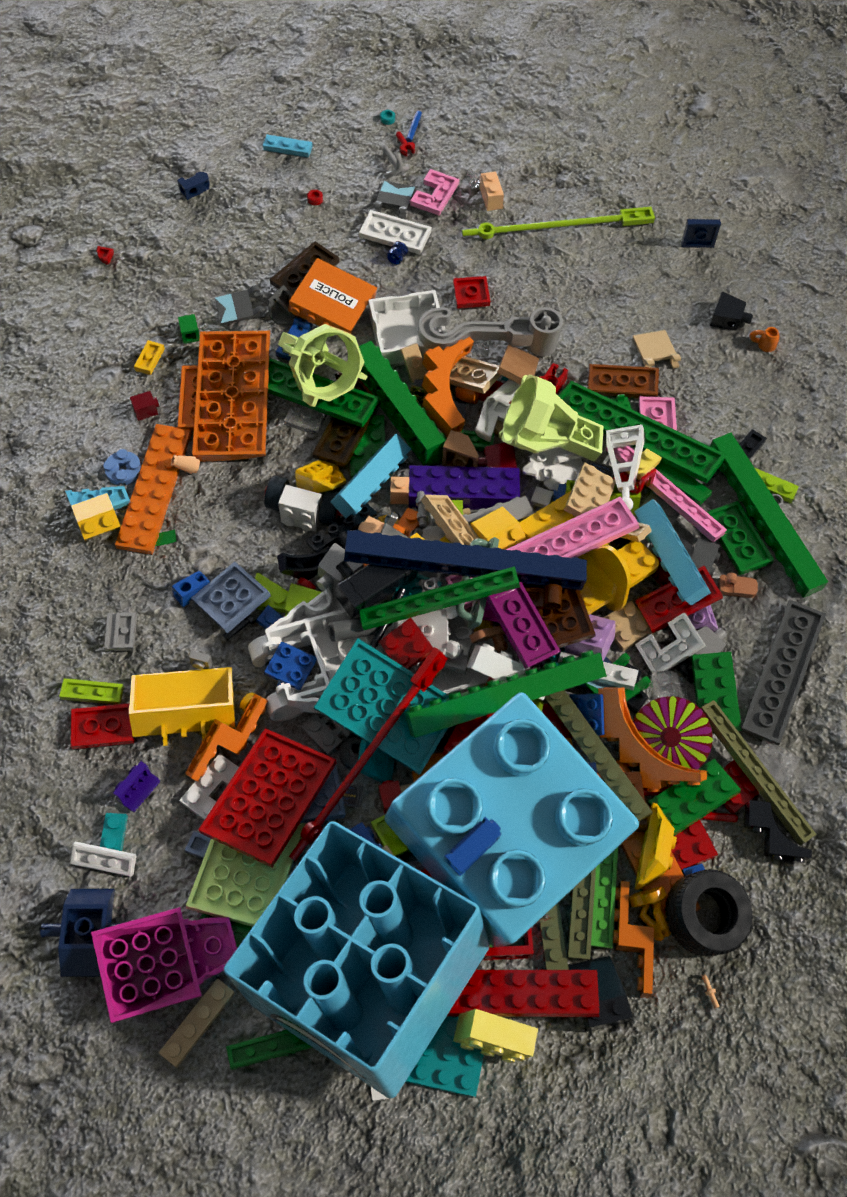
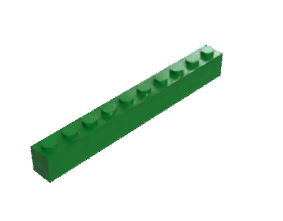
(769, 517)
(488, 699)

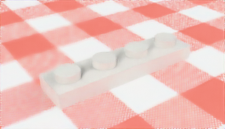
(616, 675)

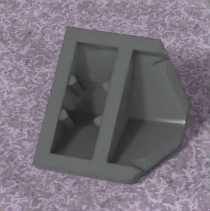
(278, 307)

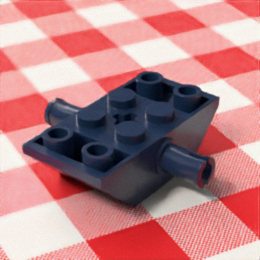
(77, 948)

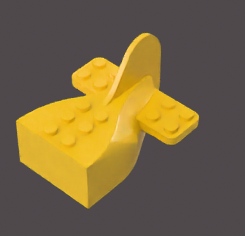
(608, 570)

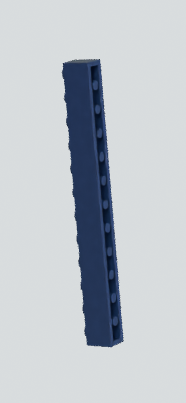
(463, 559)

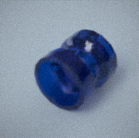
(397, 253)

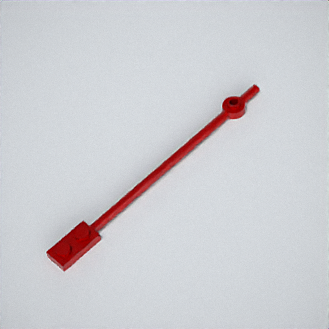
(421, 680)

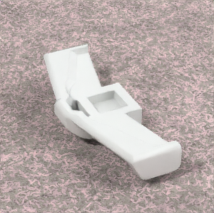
(495, 409)

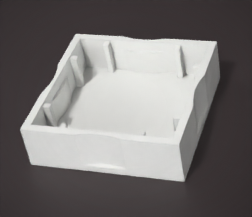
(397, 322)

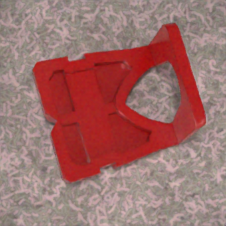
(641, 483)

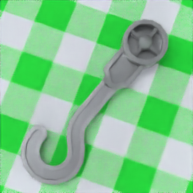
(538, 333)

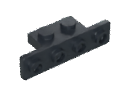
(328, 535)

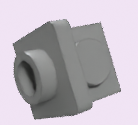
(199, 661)

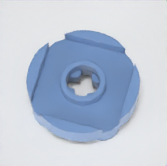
(119, 459)

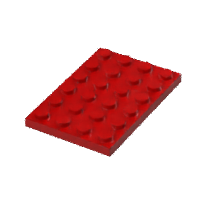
(268, 797)

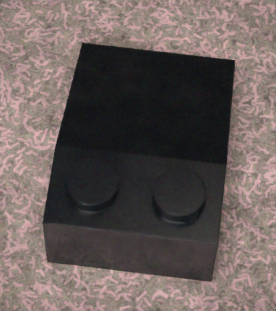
(613, 1001)

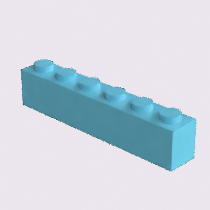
(369, 477)
(672, 553)

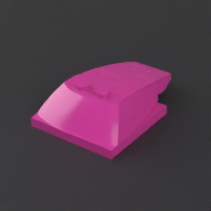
(159, 960)

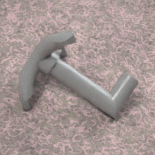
(395, 160)

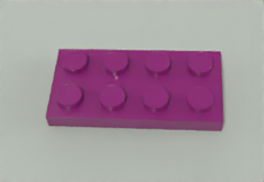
(523, 626)

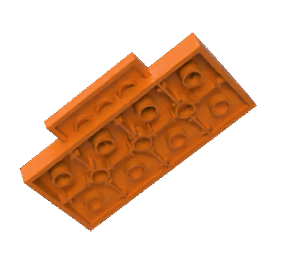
(227, 395)

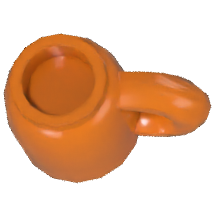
(768, 340)
(467, 395)

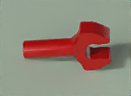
(404, 144)

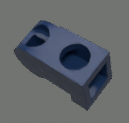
(194, 186)

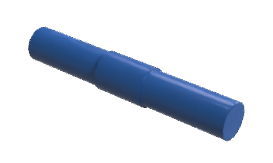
(414, 125)

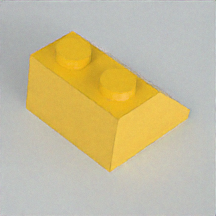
(96, 516)
(499, 525)

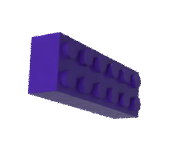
(474, 485)

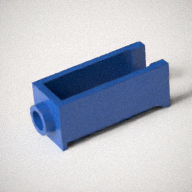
(473, 846)

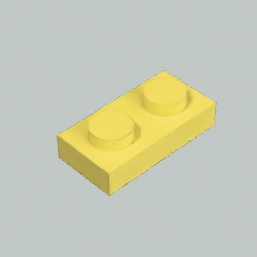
(648, 462)

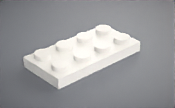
(389, 229)

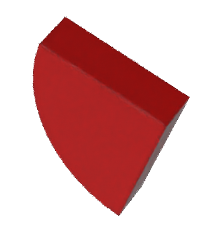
(105, 254)

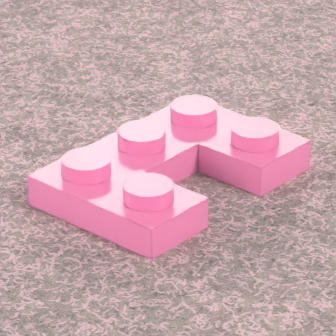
(435, 203)

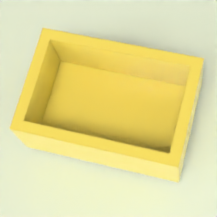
(495, 1035)

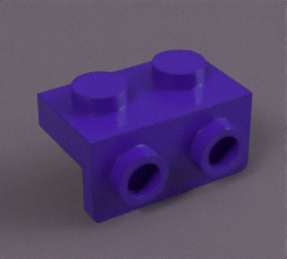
(136, 787)

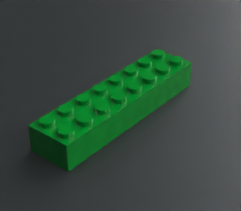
(402, 407)

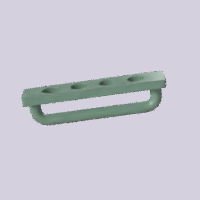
(478, 606)

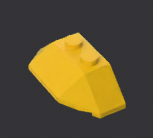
(319, 477)
(656, 848)

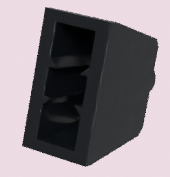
(730, 313)

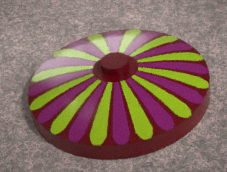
(676, 730)

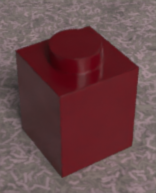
(144, 405)

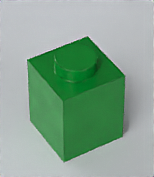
(189, 328)

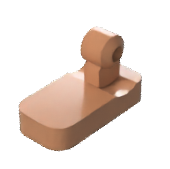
(737, 586)
(495, 633)

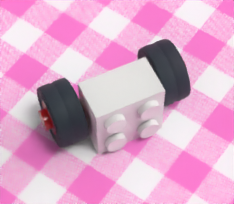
(300, 506)

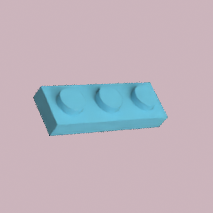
(287, 146)

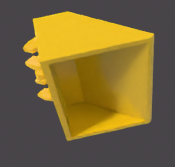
(181, 702)

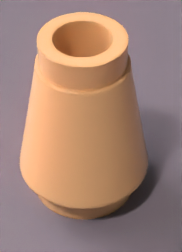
(186, 463)

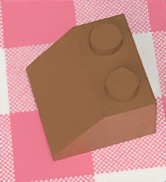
(459, 451)

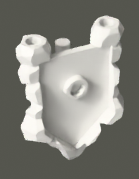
(553, 467)
(436, 630)

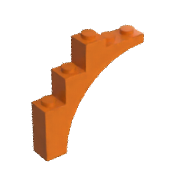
(436, 382)
(654, 769)

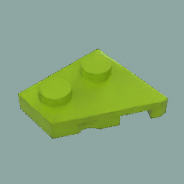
(278, 594)

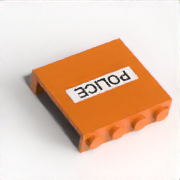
(331, 297)

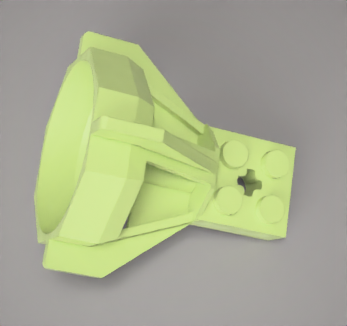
(311, 352)
(543, 421)

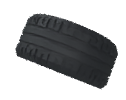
(734, 908)

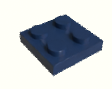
(700, 233)

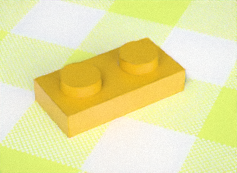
(149, 357)

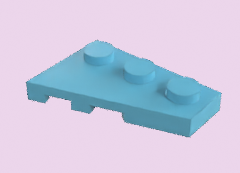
(117, 496)

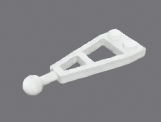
(620, 438)

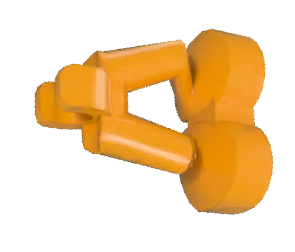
(645, 898)

